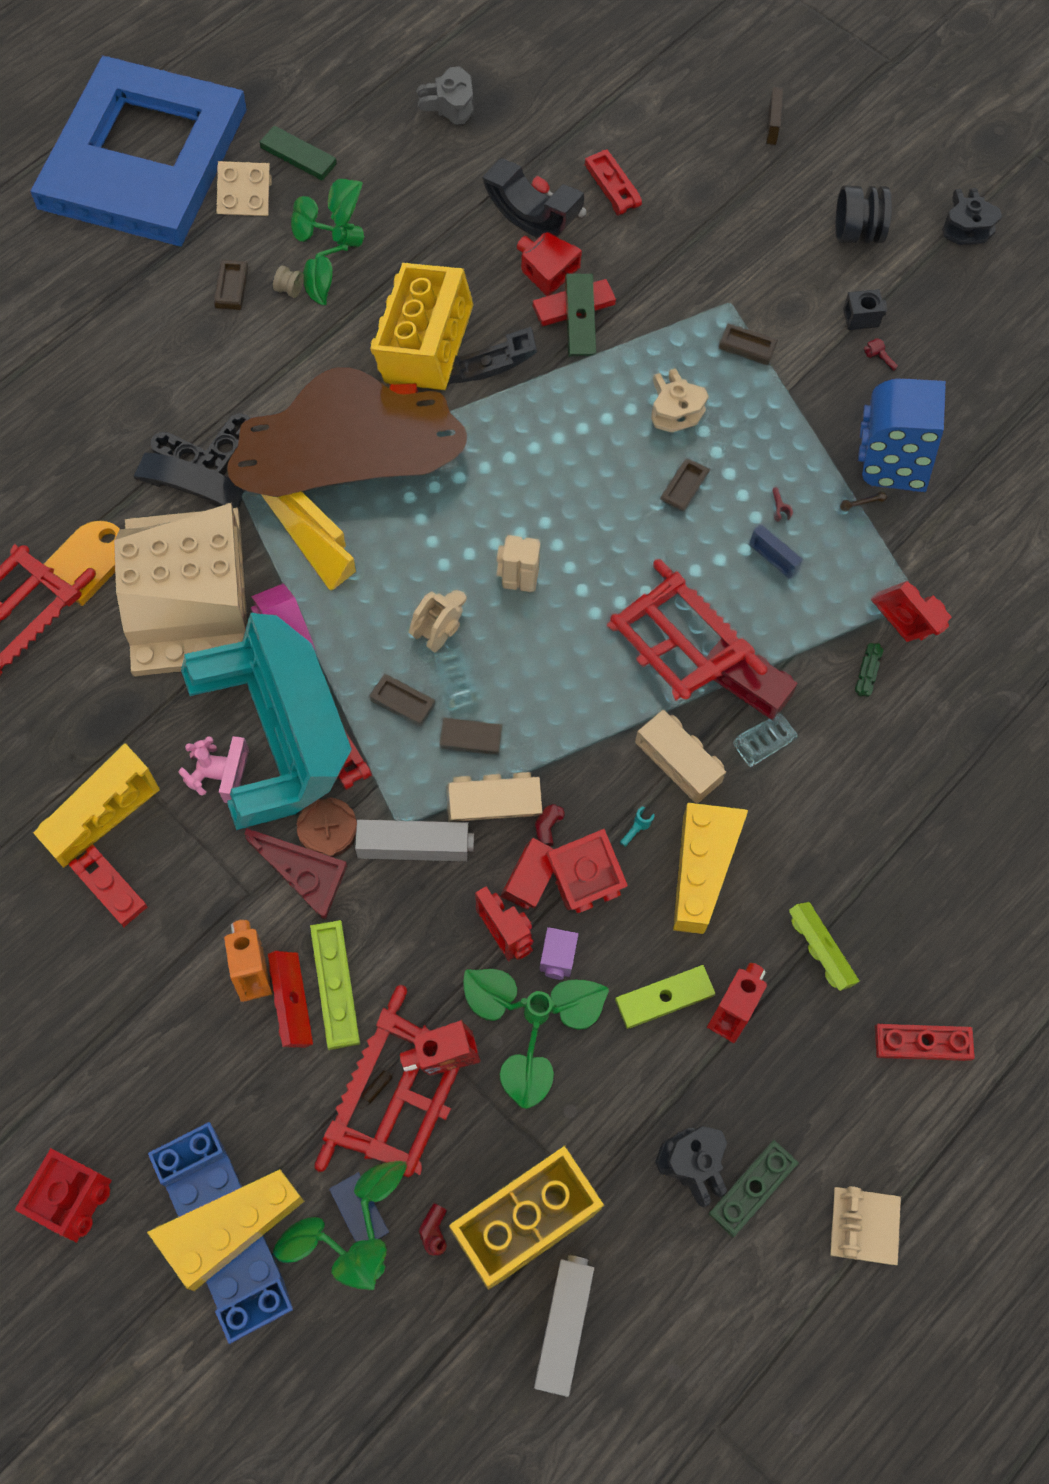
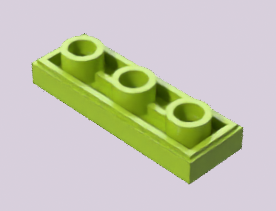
(823, 946)
(682, 989)

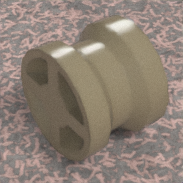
(288, 281)

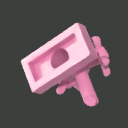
(228, 769)

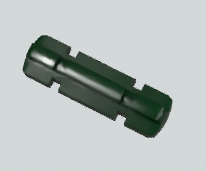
(869, 669)

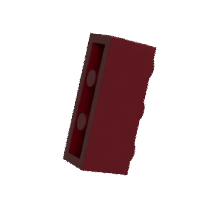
(763, 692)

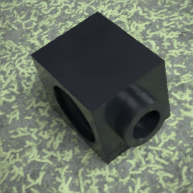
(864, 309)

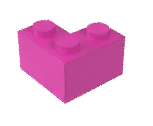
(282, 603)

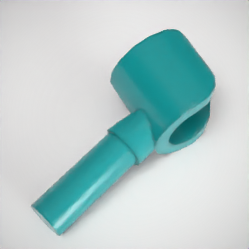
(639, 824)

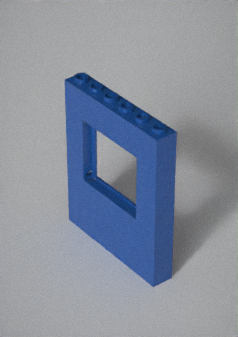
(128, 190)

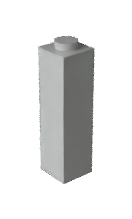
(413, 840)
(564, 1326)

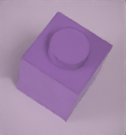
(558, 953)

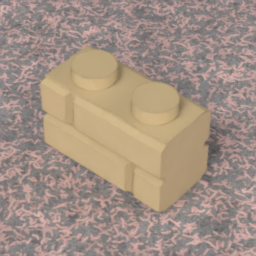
(519, 563)

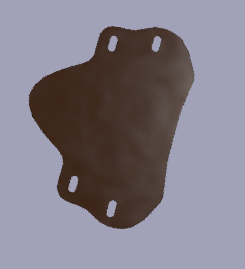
(343, 432)

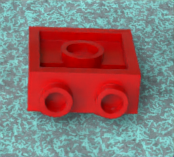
(911, 613)
(587, 871)
(507, 928)
(64, 1196)

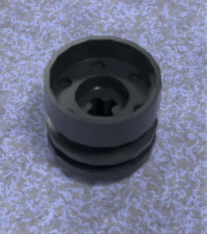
(863, 214)

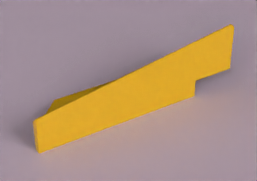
(315, 536)

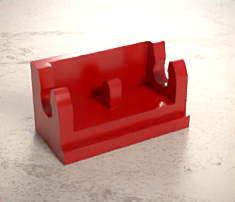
(529, 876)

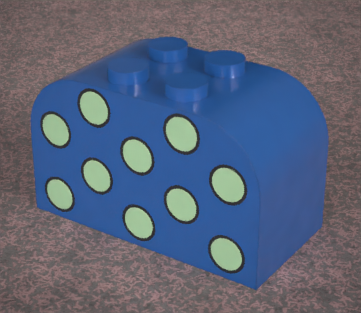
(902, 433)

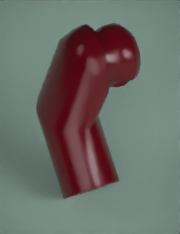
(545, 822)
(430, 1232)

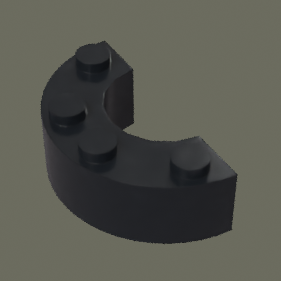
(527, 206)

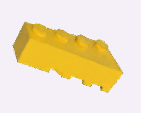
(97, 806)
(705, 855)
(218, 1232)

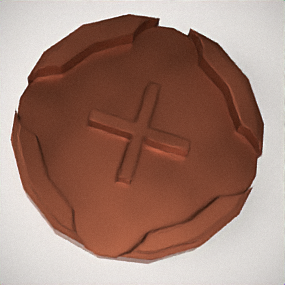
(327, 827)

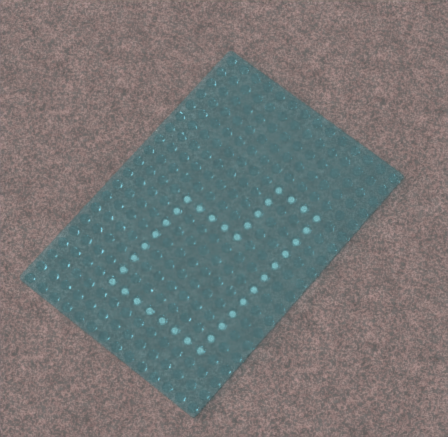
(584, 475)

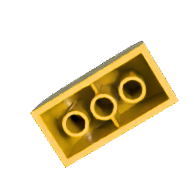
(526, 1217)

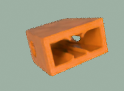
(247, 962)

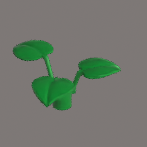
(341, 202)
(577, 1001)
(365, 1258)

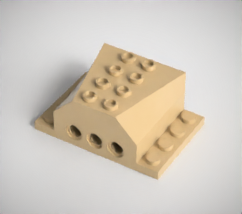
(180, 586)

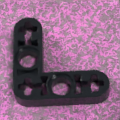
(203, 457)

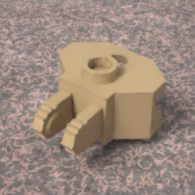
(677, 401)
(437, 618)

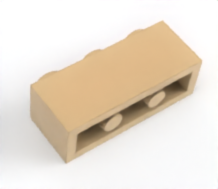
(680, 756)
(493, 797)

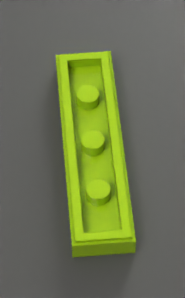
(335, 985)

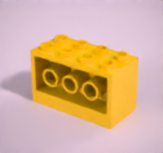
(422, 325)

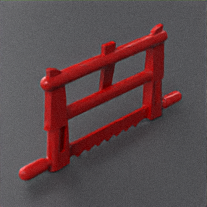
(65, 593)
(707, 669)
(376, 1147)

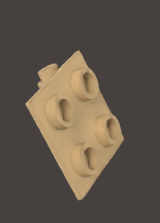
(243, 188)
(865, 1226)

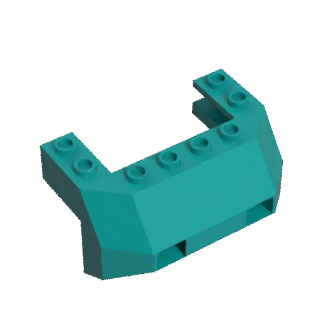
(293, 711)

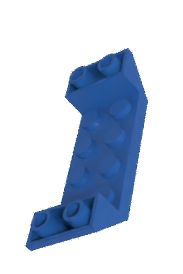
(250, 1286)

